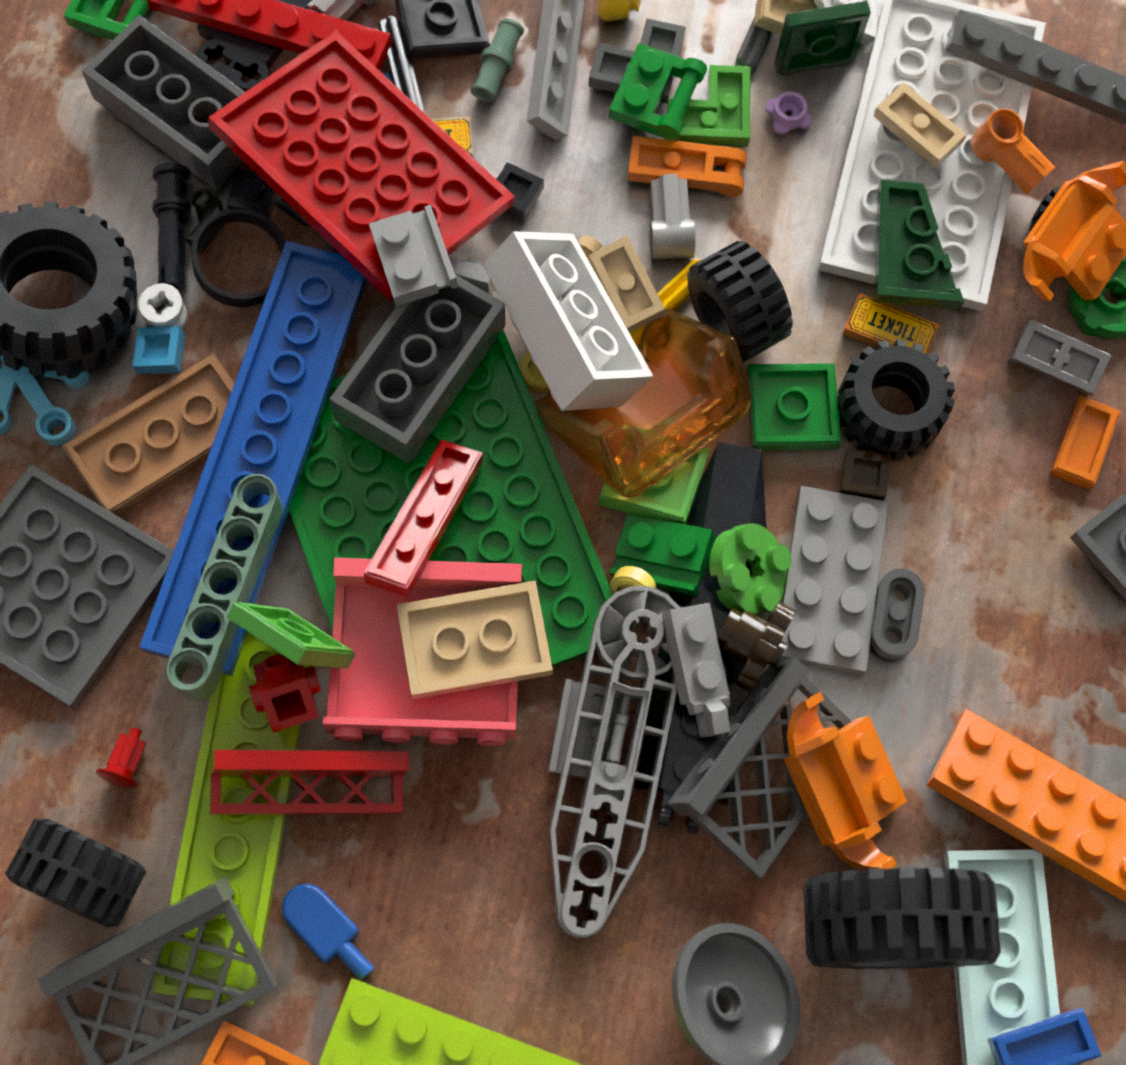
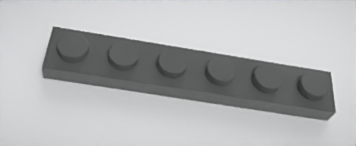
(1038, 65)

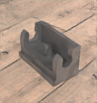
(1060, 357)

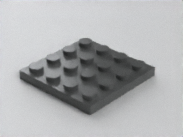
(69, 584)

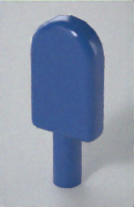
(324, 928)

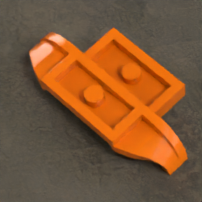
(1079, 235)
(843, 783)

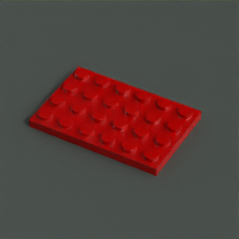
(356, 152)

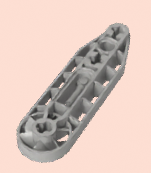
(606, 781)

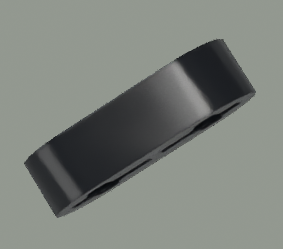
(236, 63)

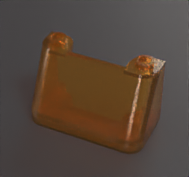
(687, 403)

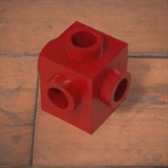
(285, 692)

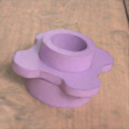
(792, 103)

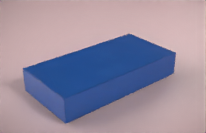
(1052, 1041)

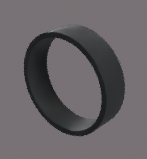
(217, 220)

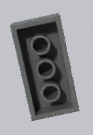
(165, 98)
(418, 367)

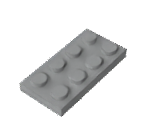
(833, 578)

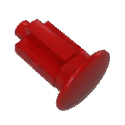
(124, 760)

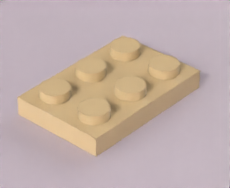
(474, 639)

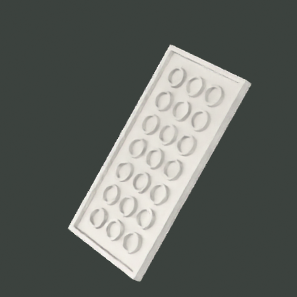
(963, 190)

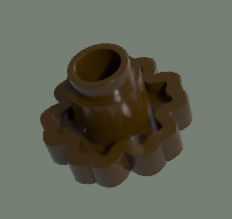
(755, 641)

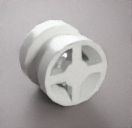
(174, 310)

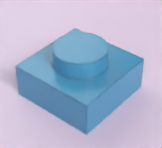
(159, 350)

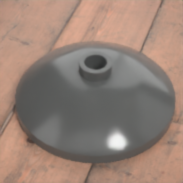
(754, 993)

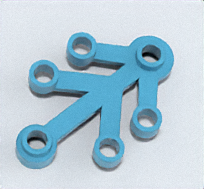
(48, 415)

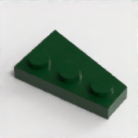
(908, 250)

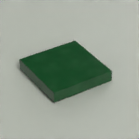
(821, 37)

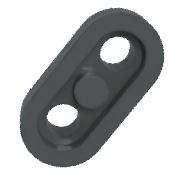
(897, 616)

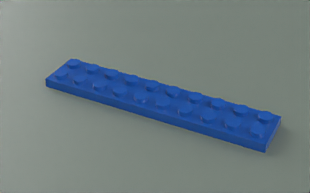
(263, 425)

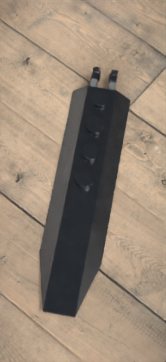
(726, 497)

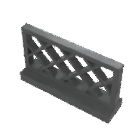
(730, 750)
(138, 941)

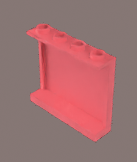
(375, 689)

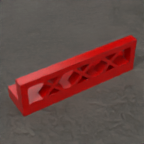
(308, 764)

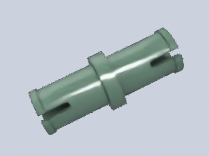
(497, 60)

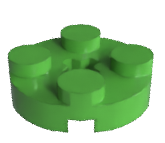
(768, 564)

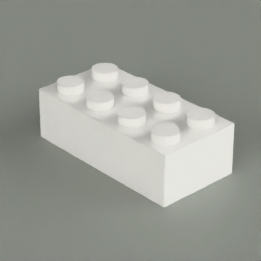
(567, 320)

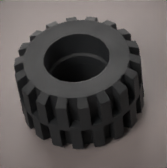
(741, 298)
(909, 372)
(75, 872)

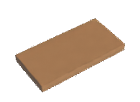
(153, 437)

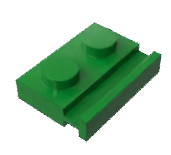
(666, 550)

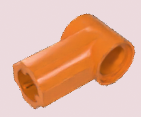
(1003, 142)

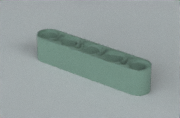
(222, 565)

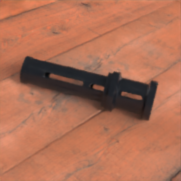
(171, 210)

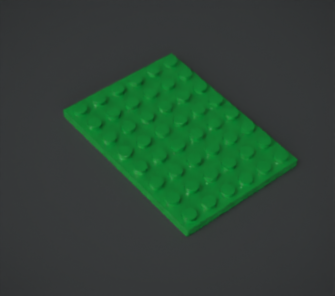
(510, 514)

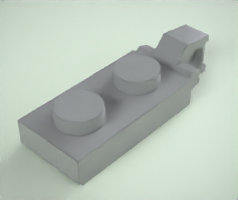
(698, 666)

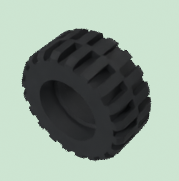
(80, 333)
(901, 918)

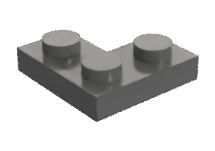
(612, 62)

